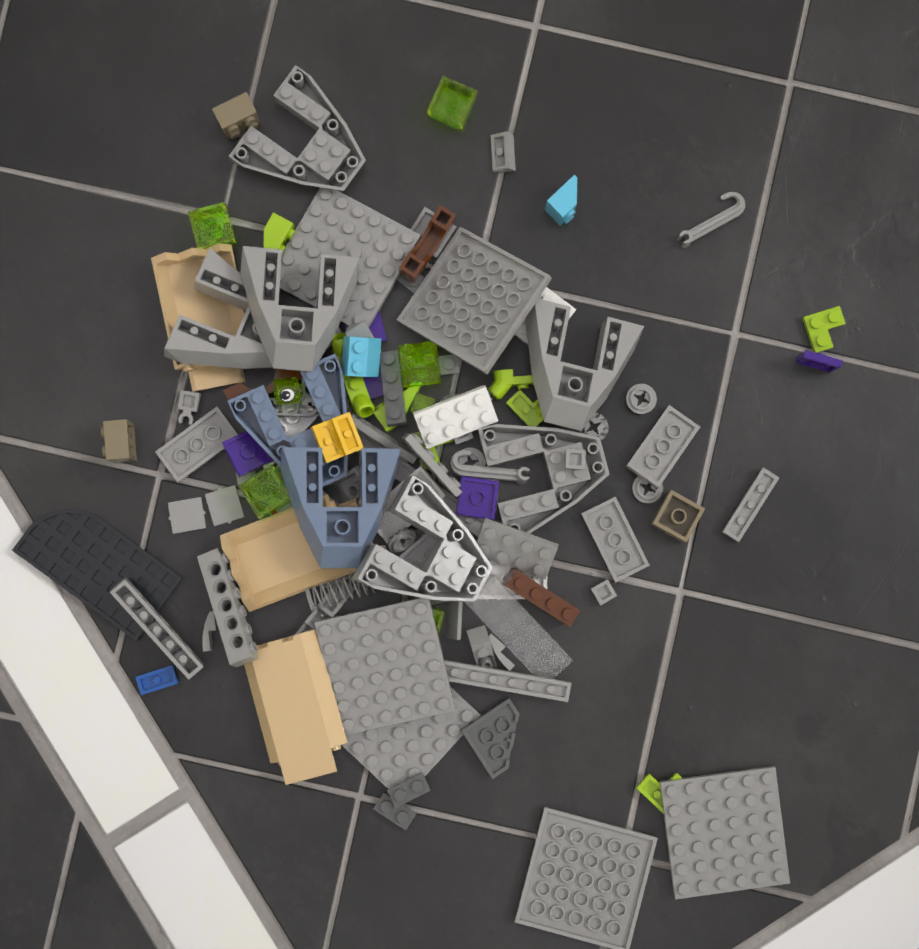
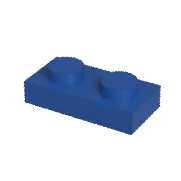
(157, 680)

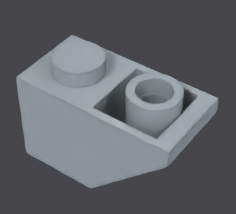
(481, 647)

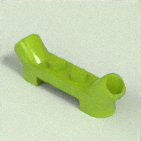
(504, 381)
(354, 385)

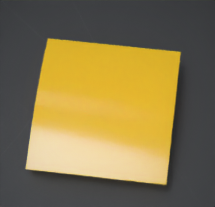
(337, 437)

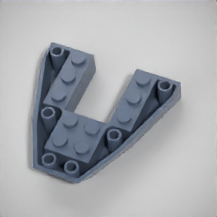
(260, 420)
(338, 533)

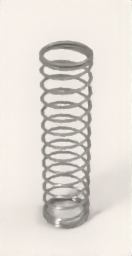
(311, 604)

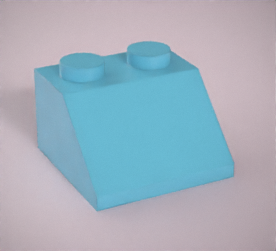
(563, 203)
(361, 356)

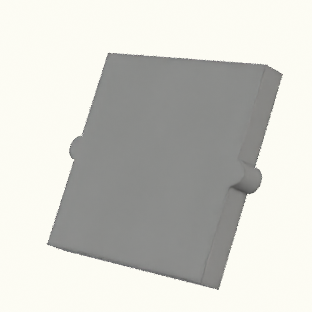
(224, 505)
(187, 515)

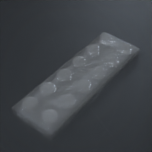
(519, 630)

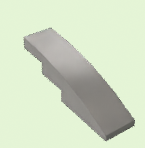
(327, 611)

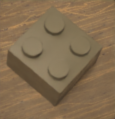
(236, 116)
(119, 441)
(677, 516)

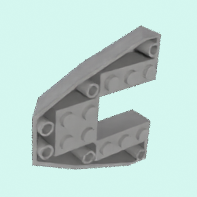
(330, 155)
(293, 334)
(203, 345)
(567, 391)
(514, 442)
(454, 566)

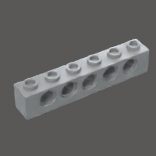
(157, 628)
(248, 650)

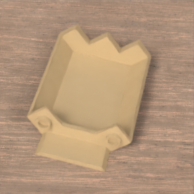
(175, 284)
(274, 558)
(296, 706)

